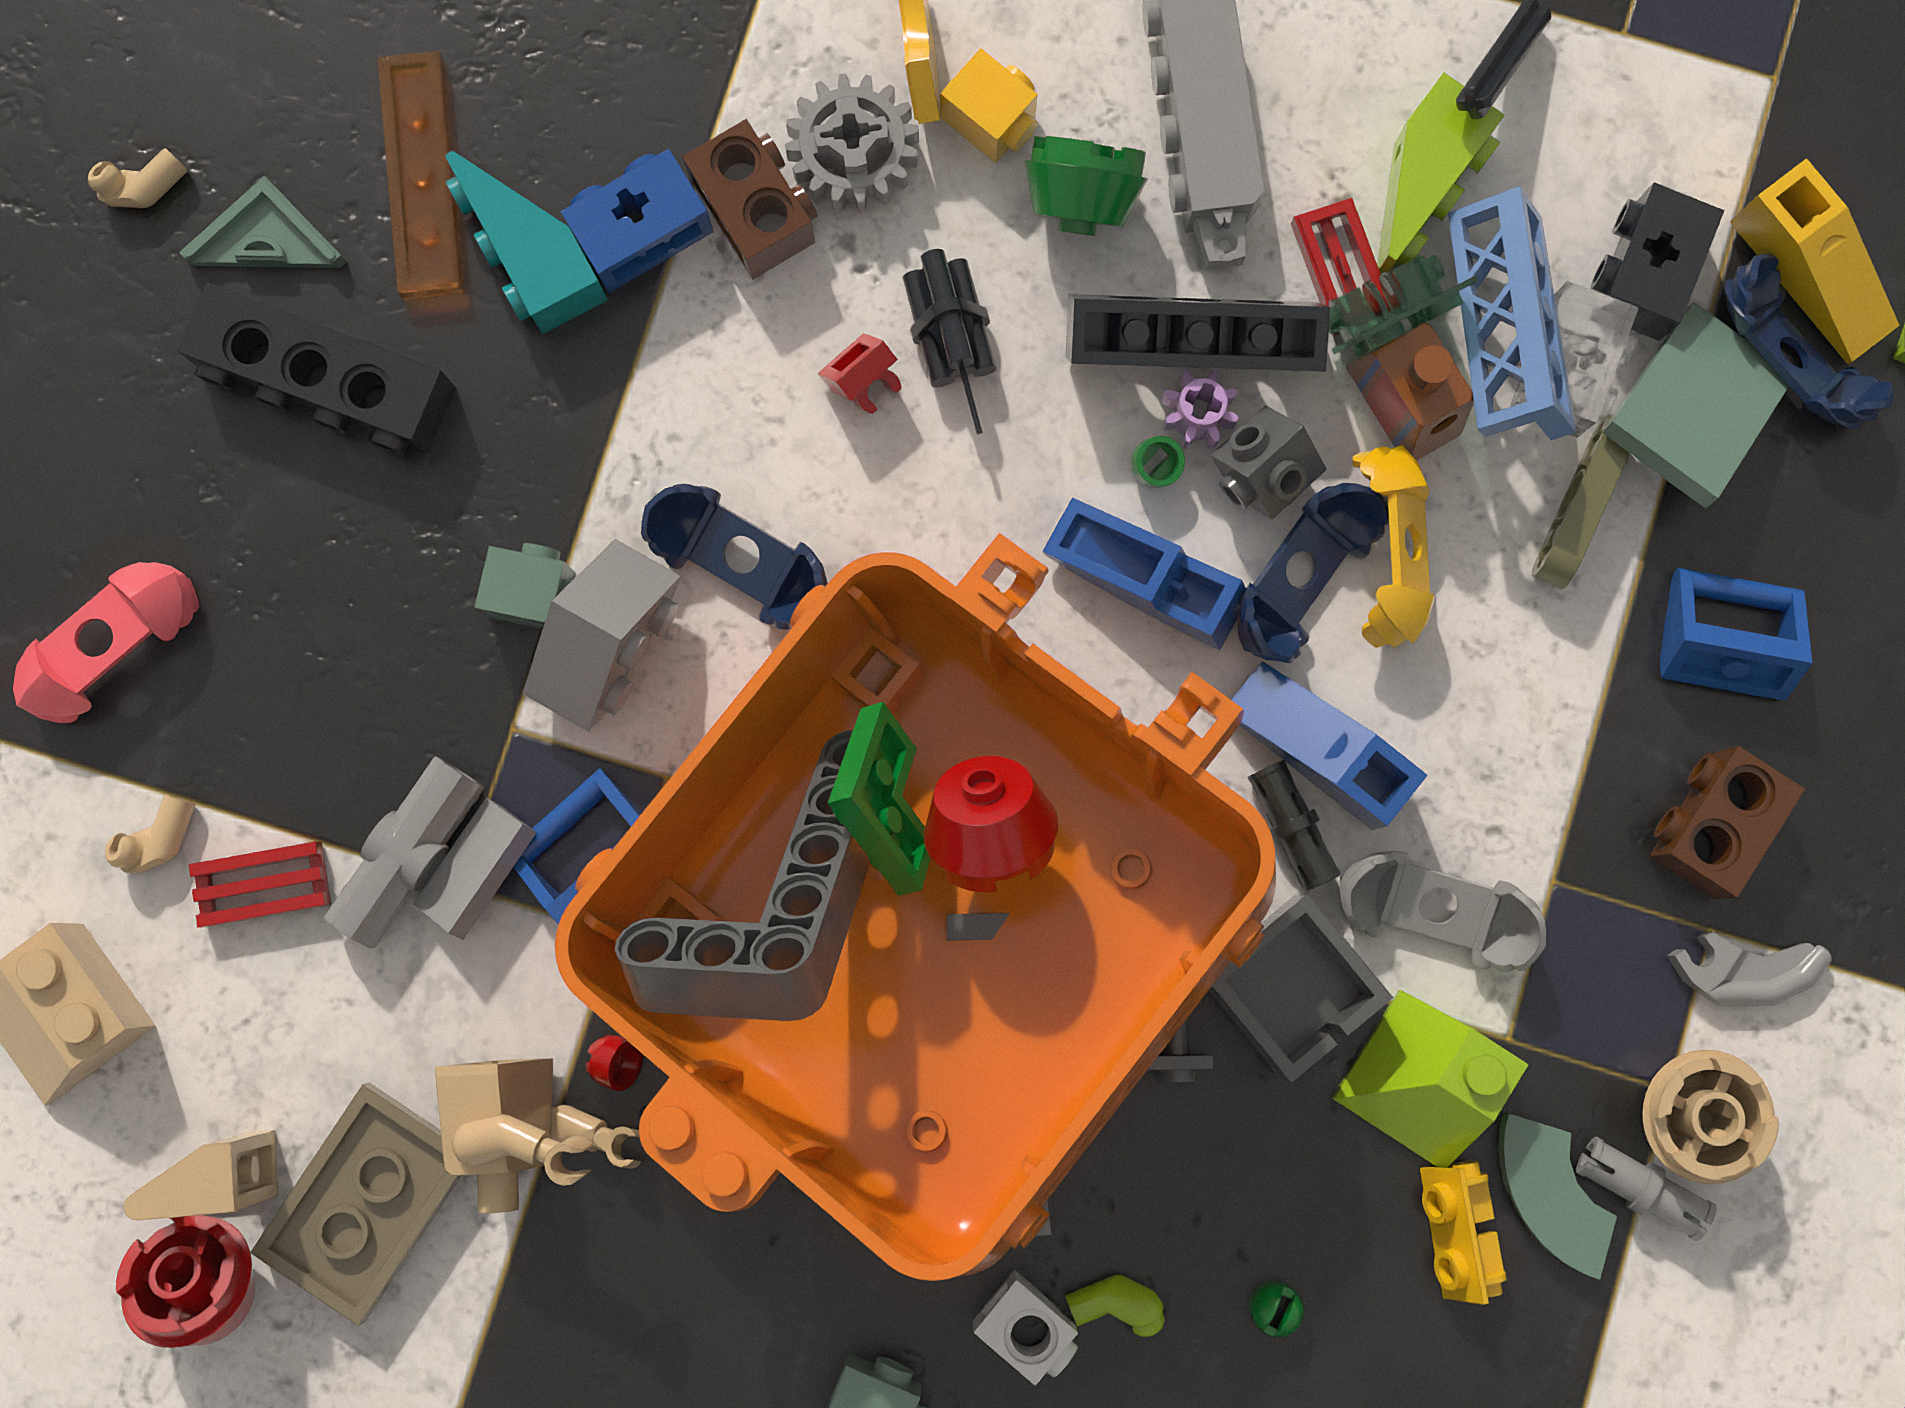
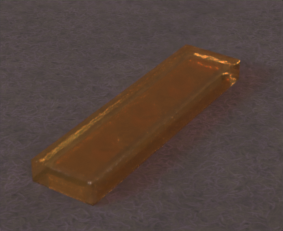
(415, 150)

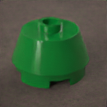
(1084, 182)

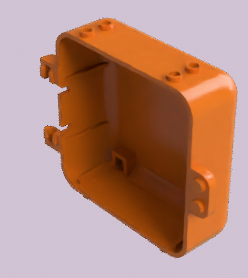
(939, 1072)

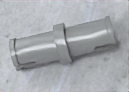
(1646, 1188)

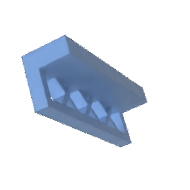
(1533, 316)

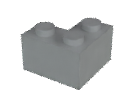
(600, 633)

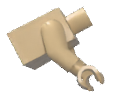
(502, 1122)

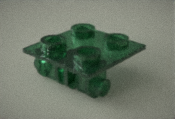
(1410, 294)

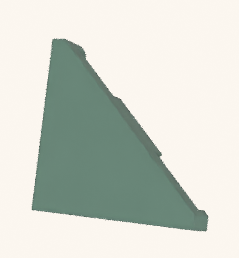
(262, 232)

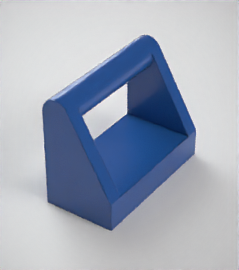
(1729, 656)
(556, 824)

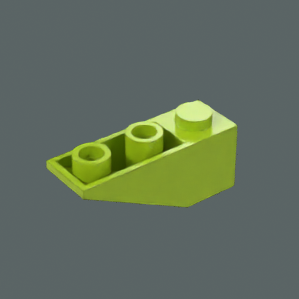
(1426, 165)

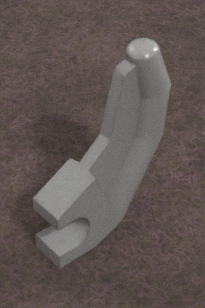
(1747, 979)

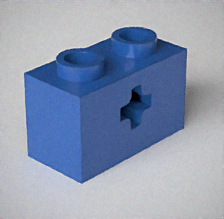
(627, 249)

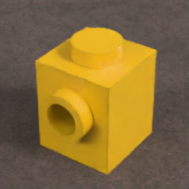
(990, 105)

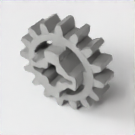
(825, 146)

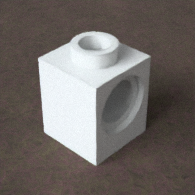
(1009, 1304)

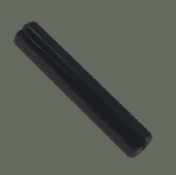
(1503, 59)

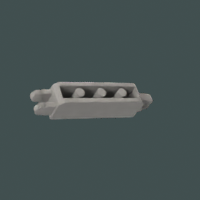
(1206, 122)

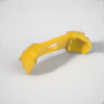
(1407, 603)

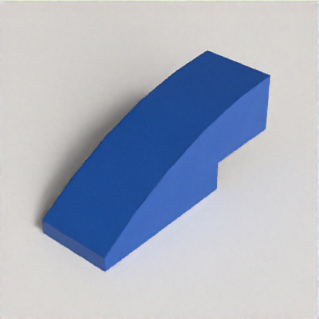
(1146, 572)

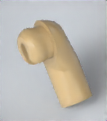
(136, 188)
(154, 844)

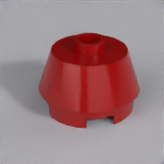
(989, 823)
(187, 1283)

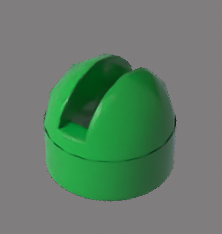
(1167, 470)
(1265, 1302)

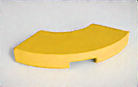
(920, 60)

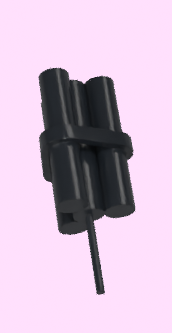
(949, 323)

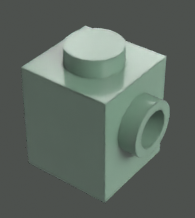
(522, 584)
(875, 1385)

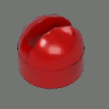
(613, 1075)

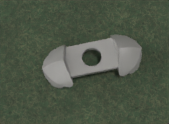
(1495, 922)

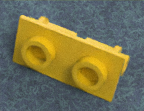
(1464, 1261)

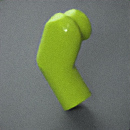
(1122, 1299)

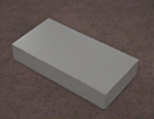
(474, 868)

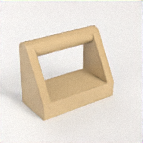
(211, 1180)

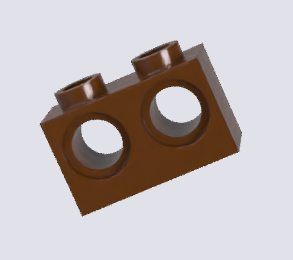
(741, 203)
(1737, 834)

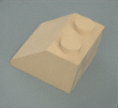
(64, 1009)

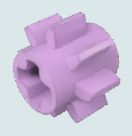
(1216, 414)

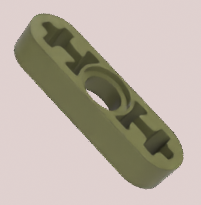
(1580, 510)

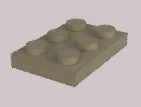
(359, 1205)

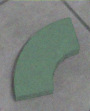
(1547, 1195)

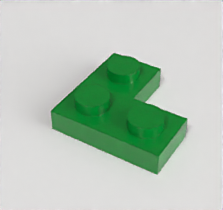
(871, 800)

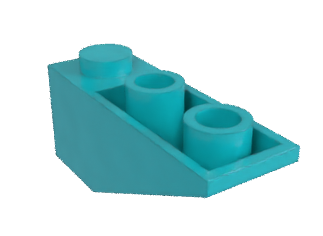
(537, 250)

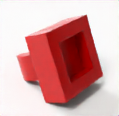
(858, 368)

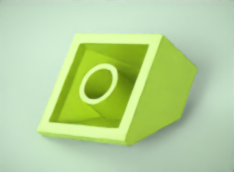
(1429, 1080)

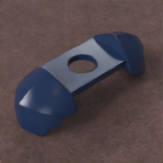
(1836, 397)
(692, 525)
(1332, 525)

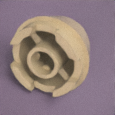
(1709, 1117)

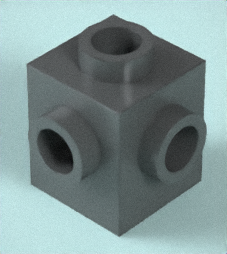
(1267, 463)

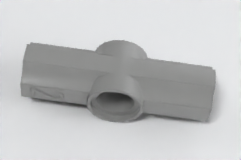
(403, 853)

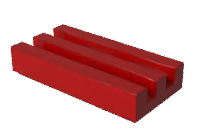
(1314, 259)
(207, 893)

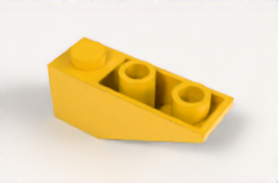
(1820, 259)

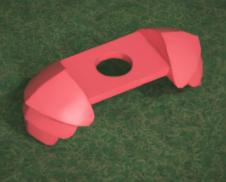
(135, 605)

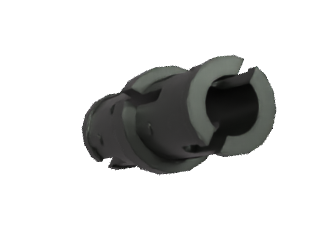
(1294, 825)

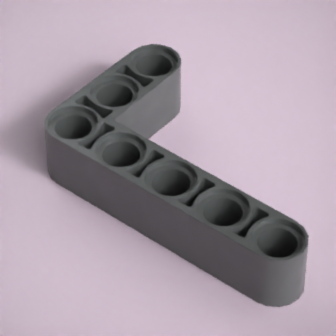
(765, 967)

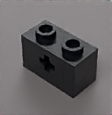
(1678, 236)

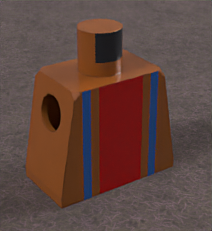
(1413, 389)

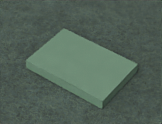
(1698, 406)

